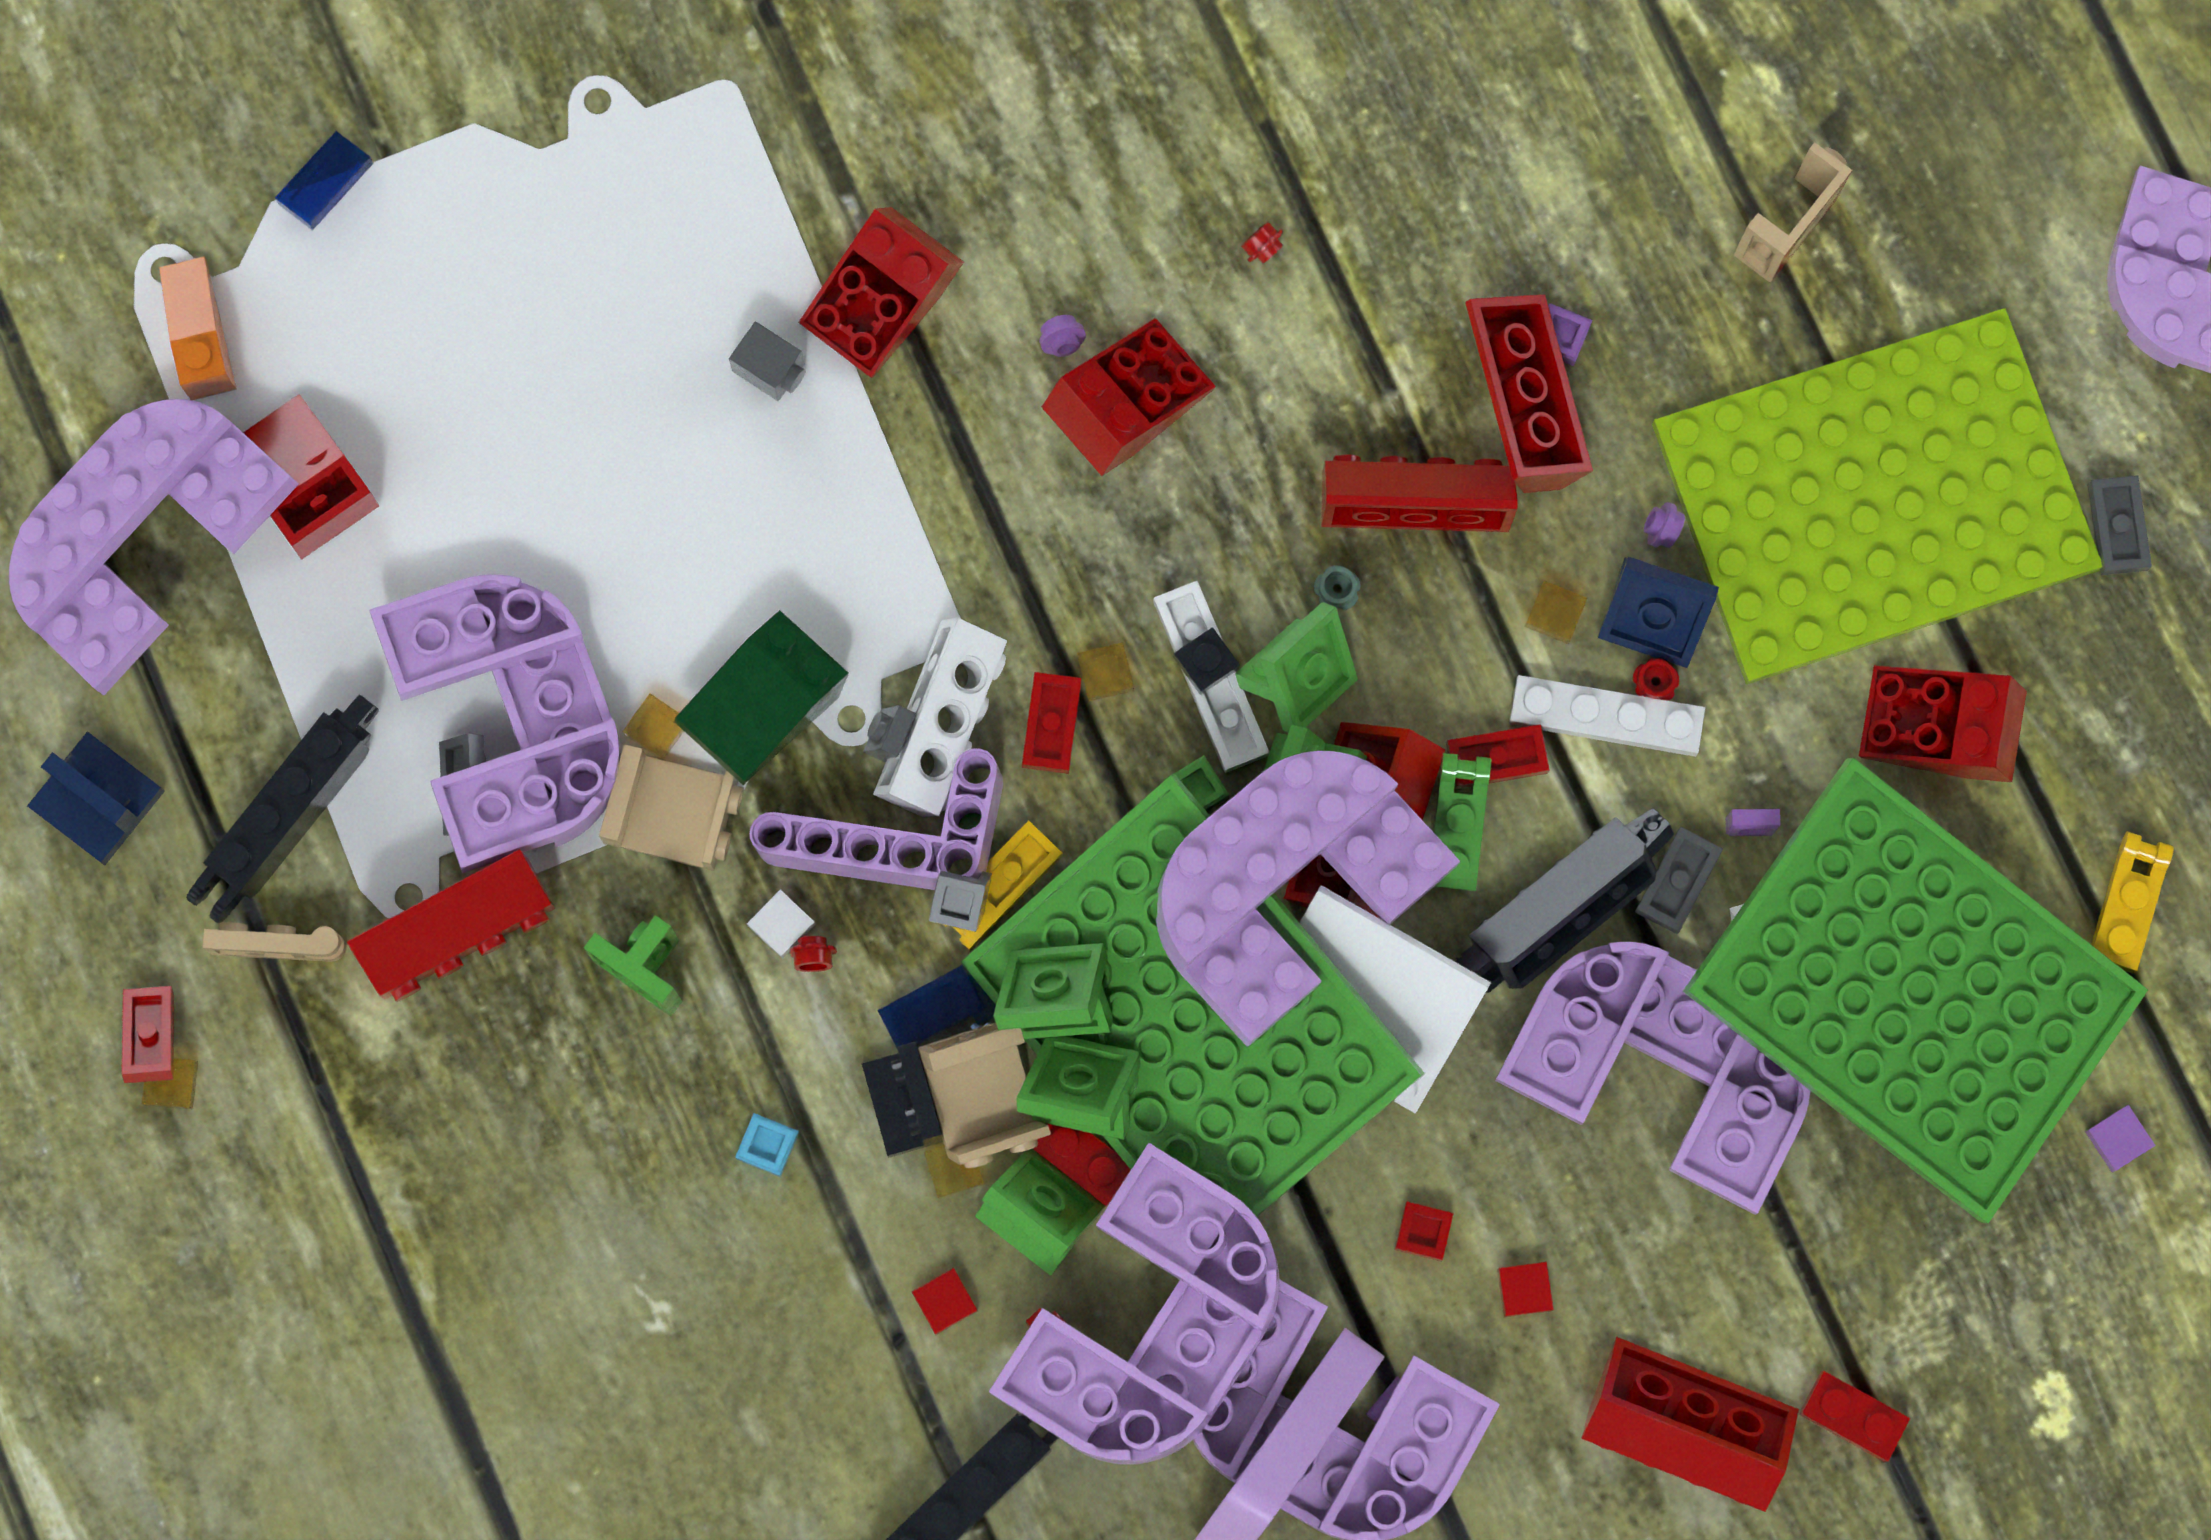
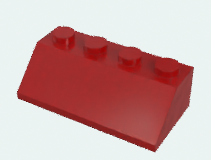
(1529, 391)
(1418, 494)
(1403, 756)
(452, 926)
(1691, 1424)

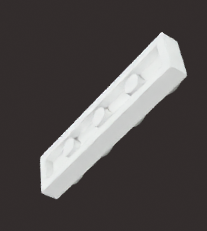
(1225, 705)
(1607, 715)

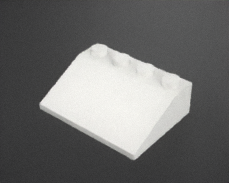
(1404, 982)

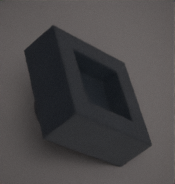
(1206, 661)

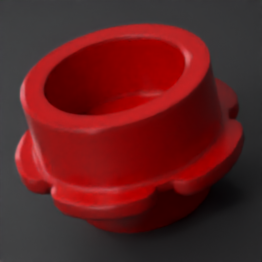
(1263, 243)
(1664, 672)
(812, 954)

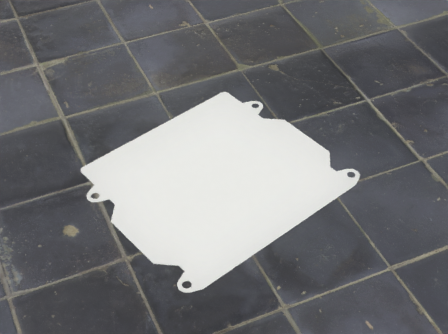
(551, 398)

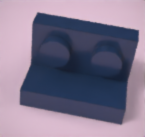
(1657, 611)
(94, 797)

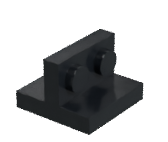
(902, 1101)

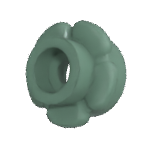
(1337, 576)

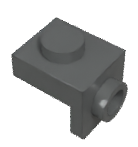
(888, 732)

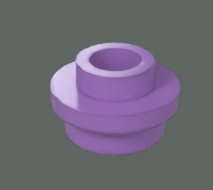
(1061, 336)
(1664, 525)

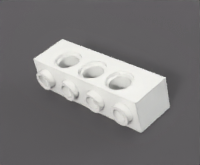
(983, 658)

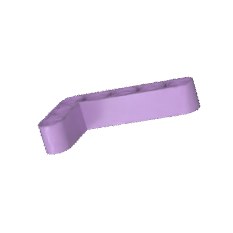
(893, 844)
(1294, 1441)

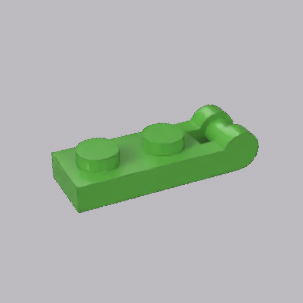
(1461, 817)

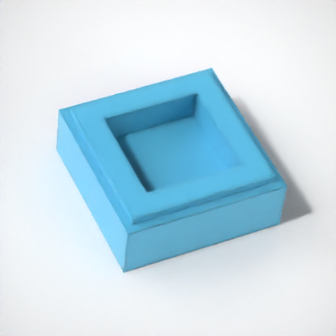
(767, 1145)

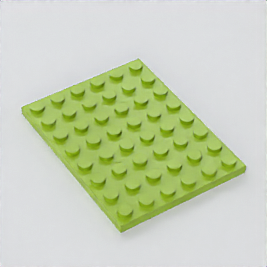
(1876, 495)

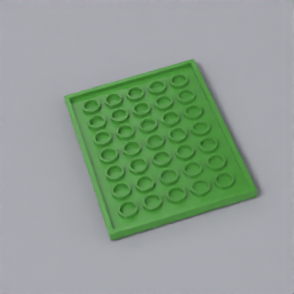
(1916, 990)
(1224, 1109)

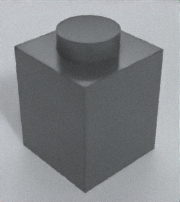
(768, 362)

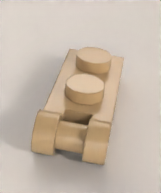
(275, 943)

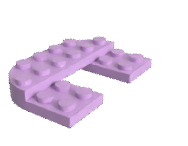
(2161, 267)
(63, 545)
(550, 696)
(1257, 844)
(1638, 999)
(1193, 1346)
(1352, 1485)

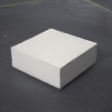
(781, 923)

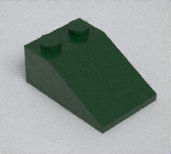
(762, 697)

